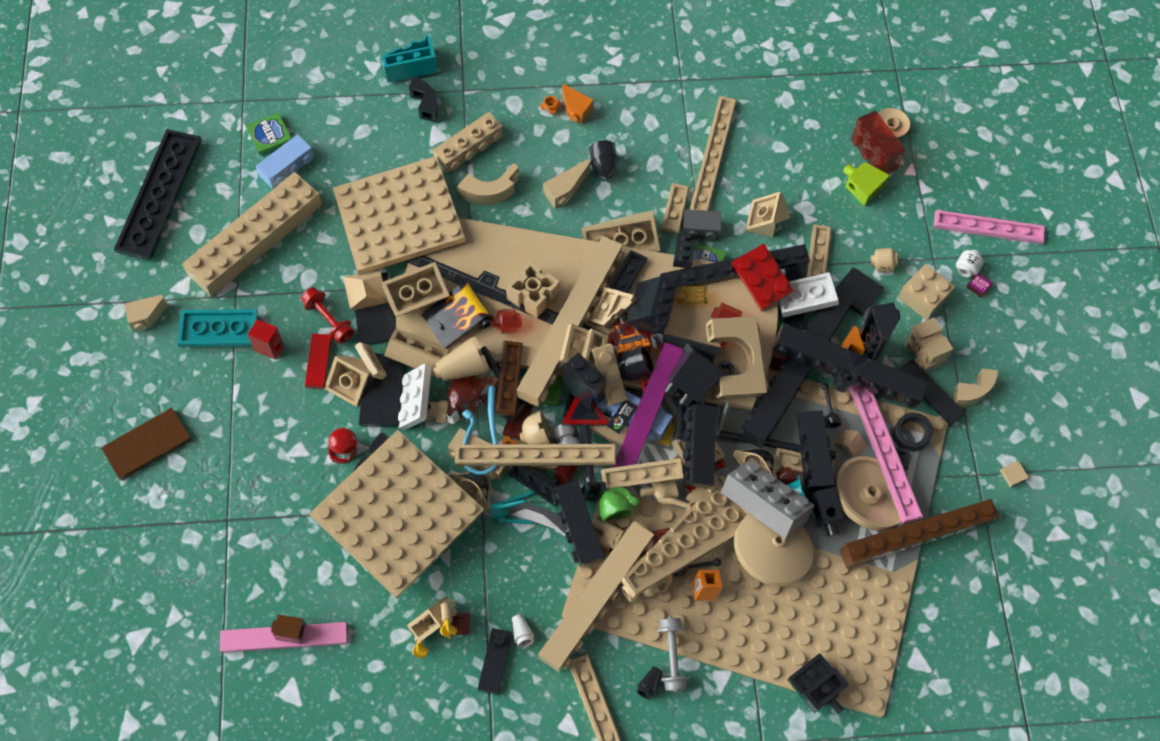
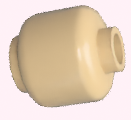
(884, 259)

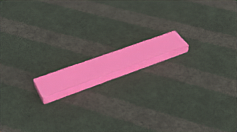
(989, 227)
(262, 638)

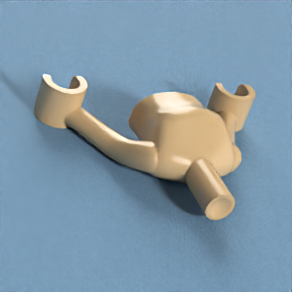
(666, 493)

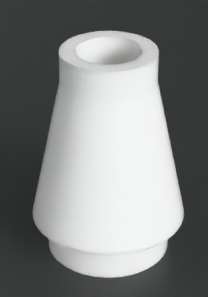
(522, 633)

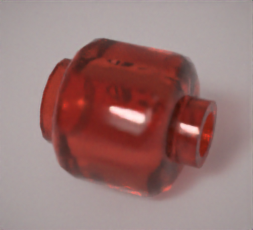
(507, 321)

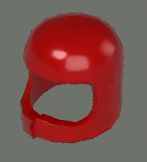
(342, 442)

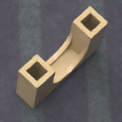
(745, 333)

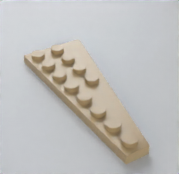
(695, 534)

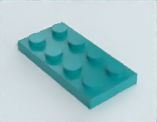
(216, 327)

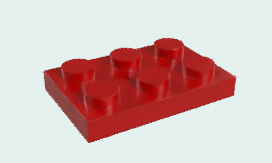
(762, 276)

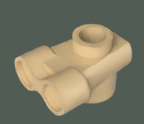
(437, 411)

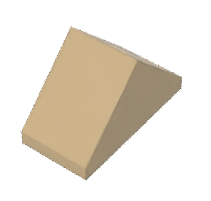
(851, 442)

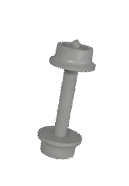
(671, 626)

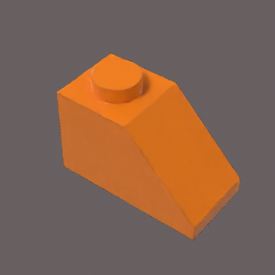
(576, 104)

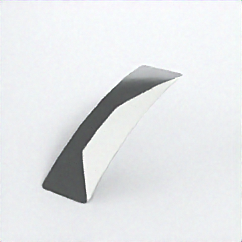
(538, 515)

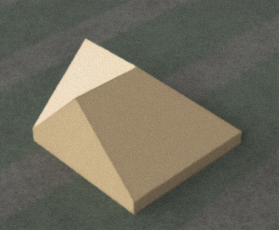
(766, 213)
(365, 290)
(347, 378)

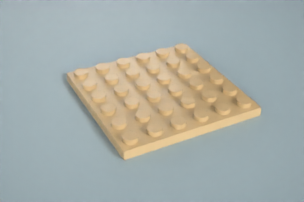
(398, 215)
(396, 513)

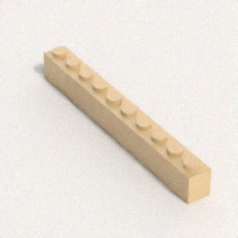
(575, 311)

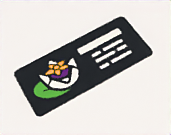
(622, 416)

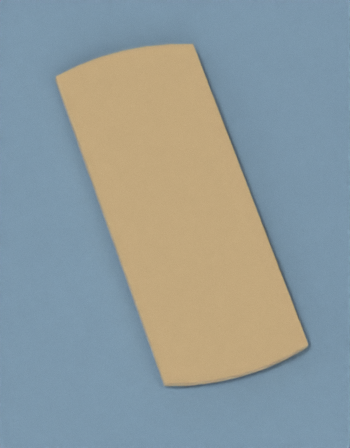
(509, 249)

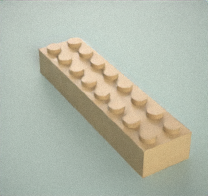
(252, 234)

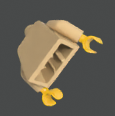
(430, 620)

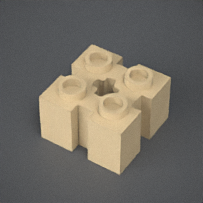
(533, 289)
(929, 345)

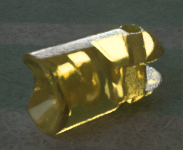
(692, 295)

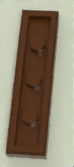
(509, 378)

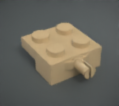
(582, 341)

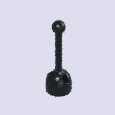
(833, 418)
(717, 562)

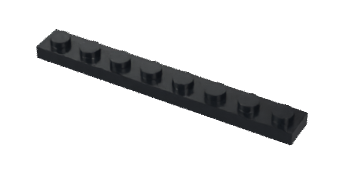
(724, 270)

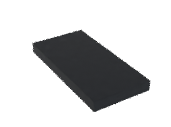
(376, 322)
(382, 397)

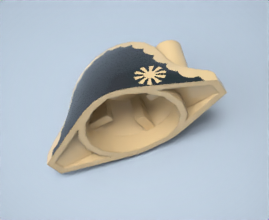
(760, 456)
(475, 486)

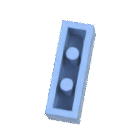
(285, 161)

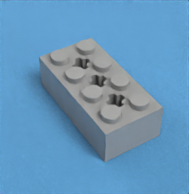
(767, 499)

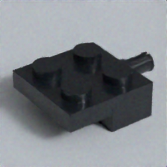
(819, 684)

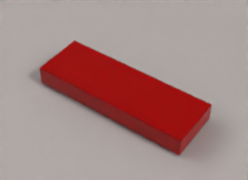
(318, 361)

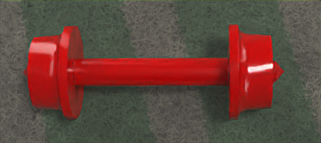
(313, 299)

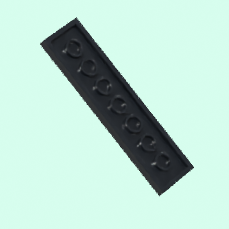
(158, 195)

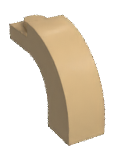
(489, 192)

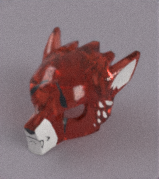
(465, 391)

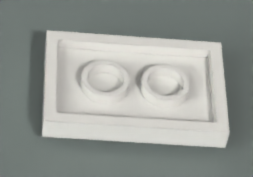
(809, 295)
(414, 397)

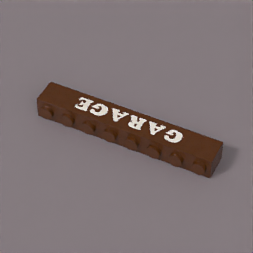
(918, 533)

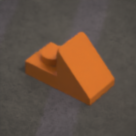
(854, 342)

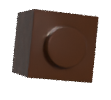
(288, 629)

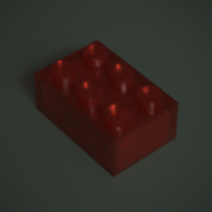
(877, 143)

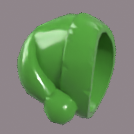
(617, 503)

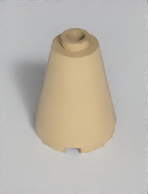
(462, 362)

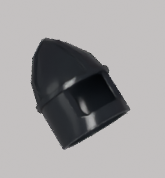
(604, 158)
(632, 364)

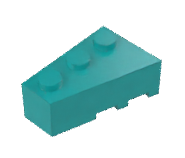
(410, 61)

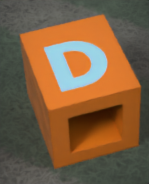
(707, 585)

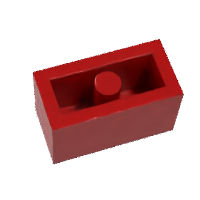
(266, 339)

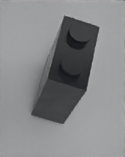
(584, 381)

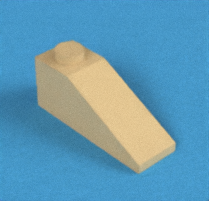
(563, 187)

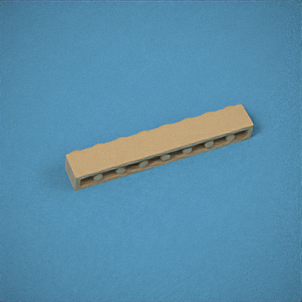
(595, 598)

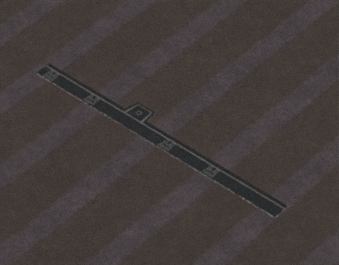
(486, 285)

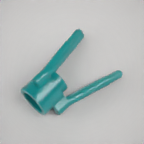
(500, 509)

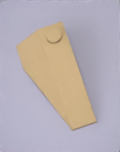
(632, 231)

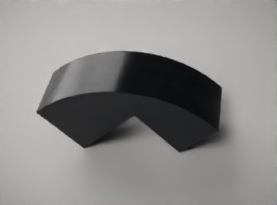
(422, 91)

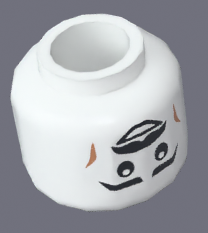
(969, 263)

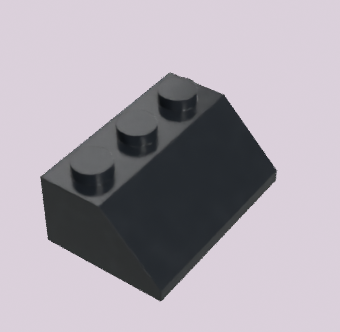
(653, 304)

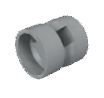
(566, 435)

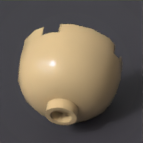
(536, 430)

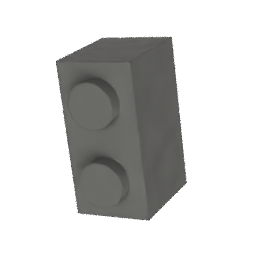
(702, 224)

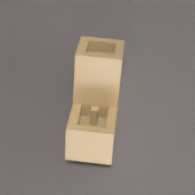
(969, 394)

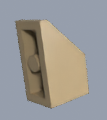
(145, 312)

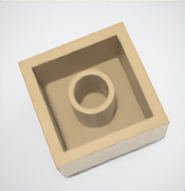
(926, 292)

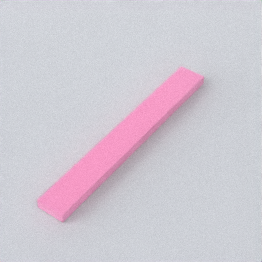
(886, 455)

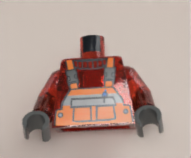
(628, 337)

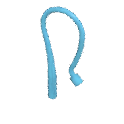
(491, 414)

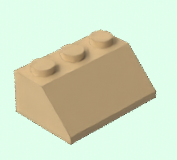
(415, 289)

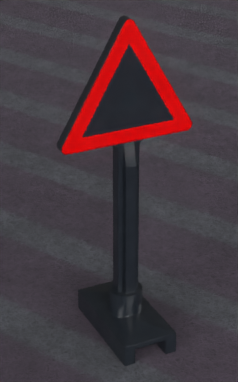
(580, 416)

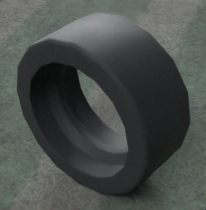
(920, 419)

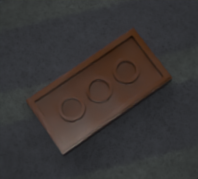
(145, 444)

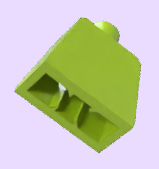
(865, 181)

